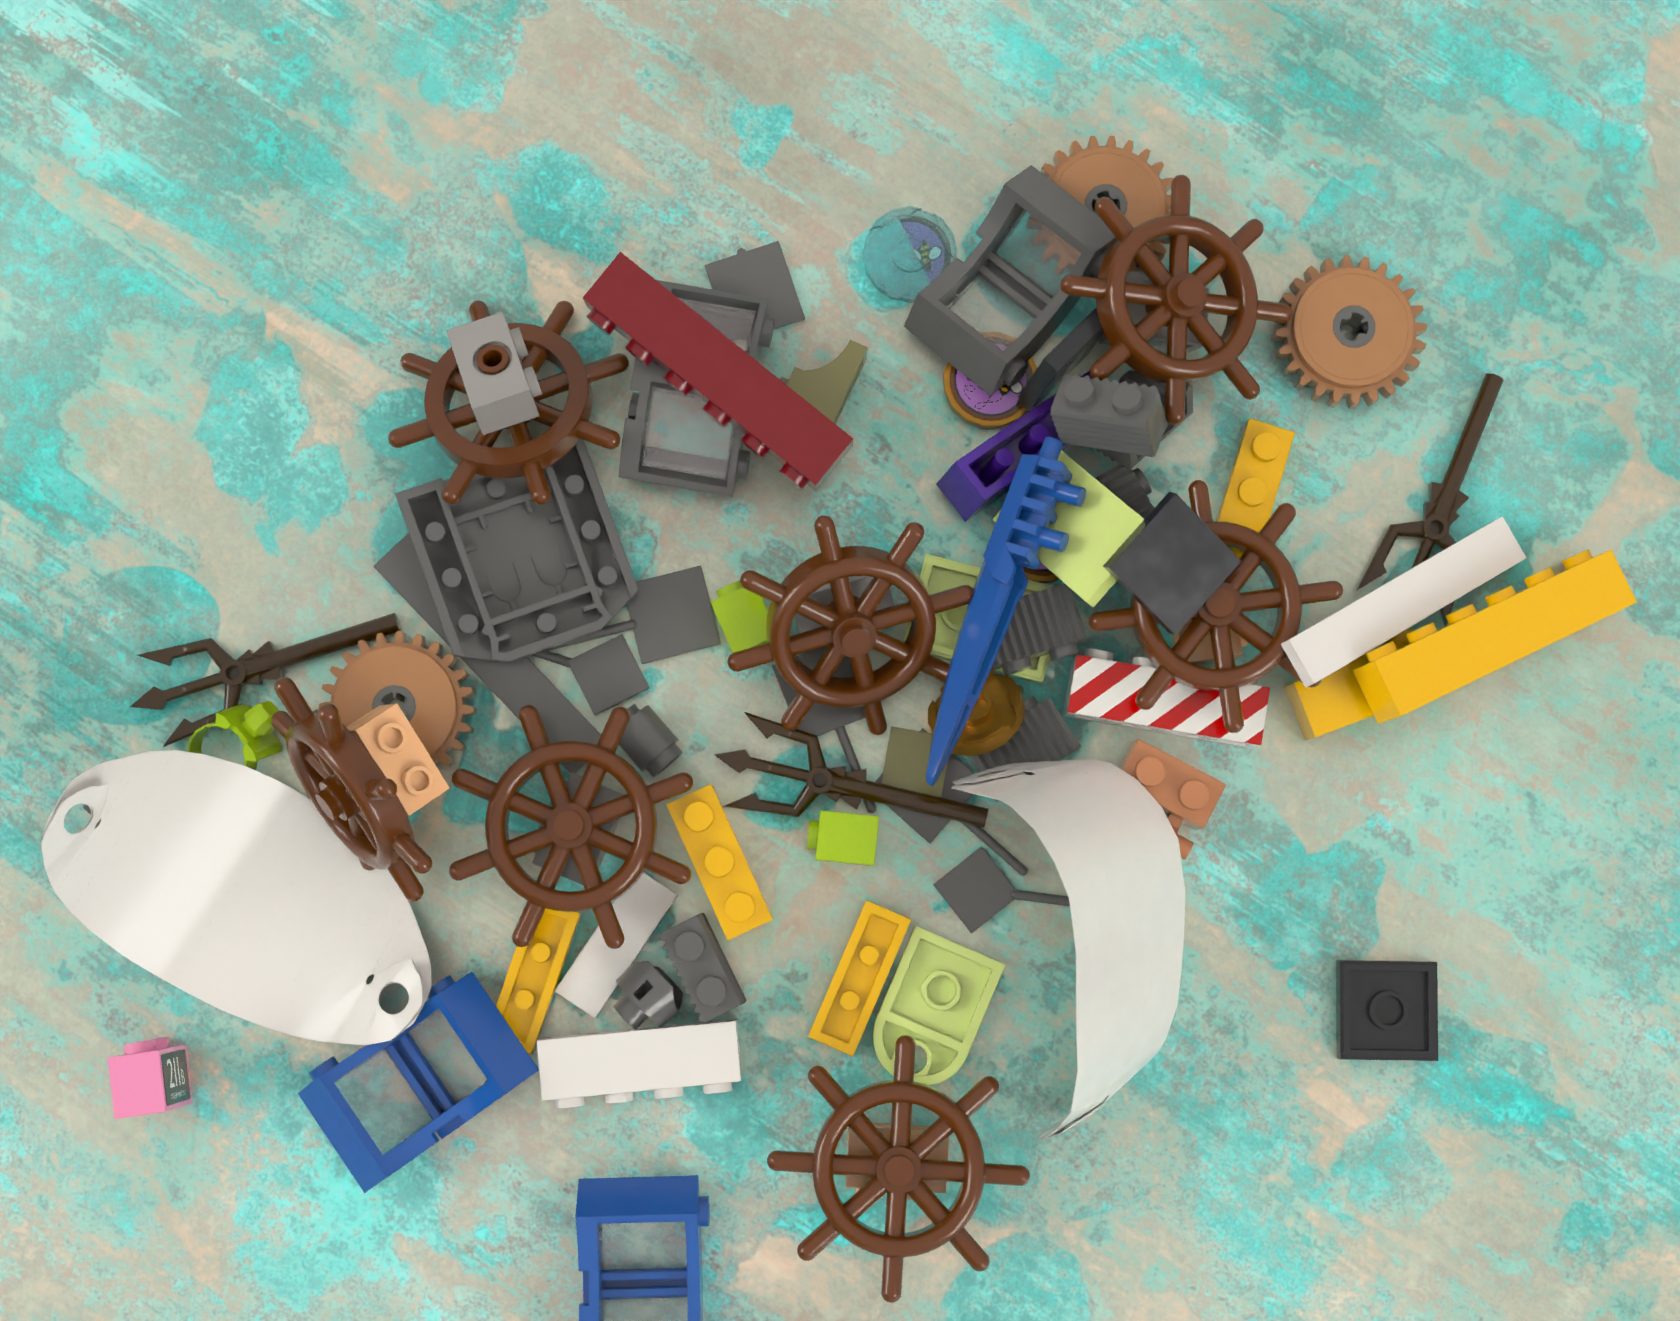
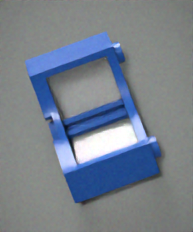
(417, 1077)
(648, 1244)

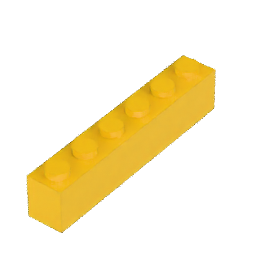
(1494, 636)

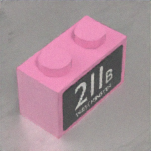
(149, 1078)

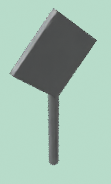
(604, 673)
(980, 890)

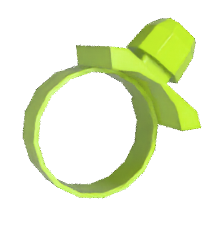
(252, 727)

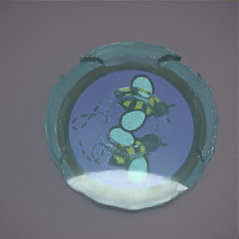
(907, 252)

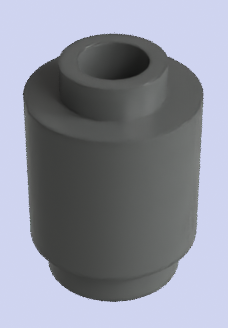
(649, 741)

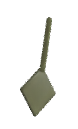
(908, 761)

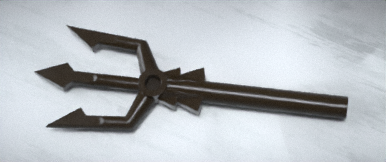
(1444, 497)
(250, 667)
(836, 783)

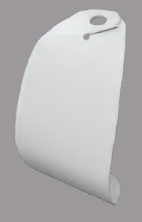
(1124, 907)

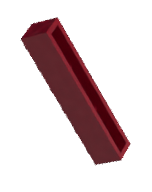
(717, 372)

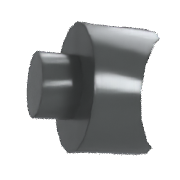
(647, 994)

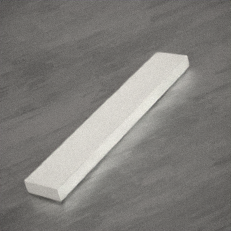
(1403, 602)

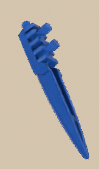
(1000, 584)

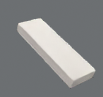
(597, 967)

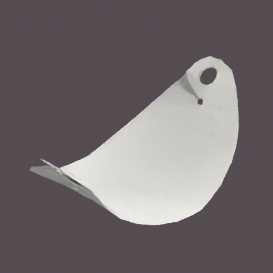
(237, 896)

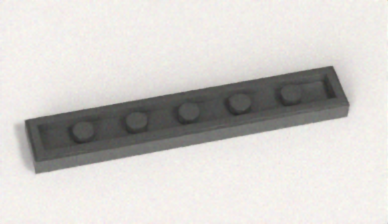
(514, 682)

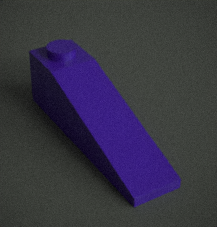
(989, 469)

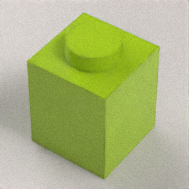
(741, 616)
(844, 838)

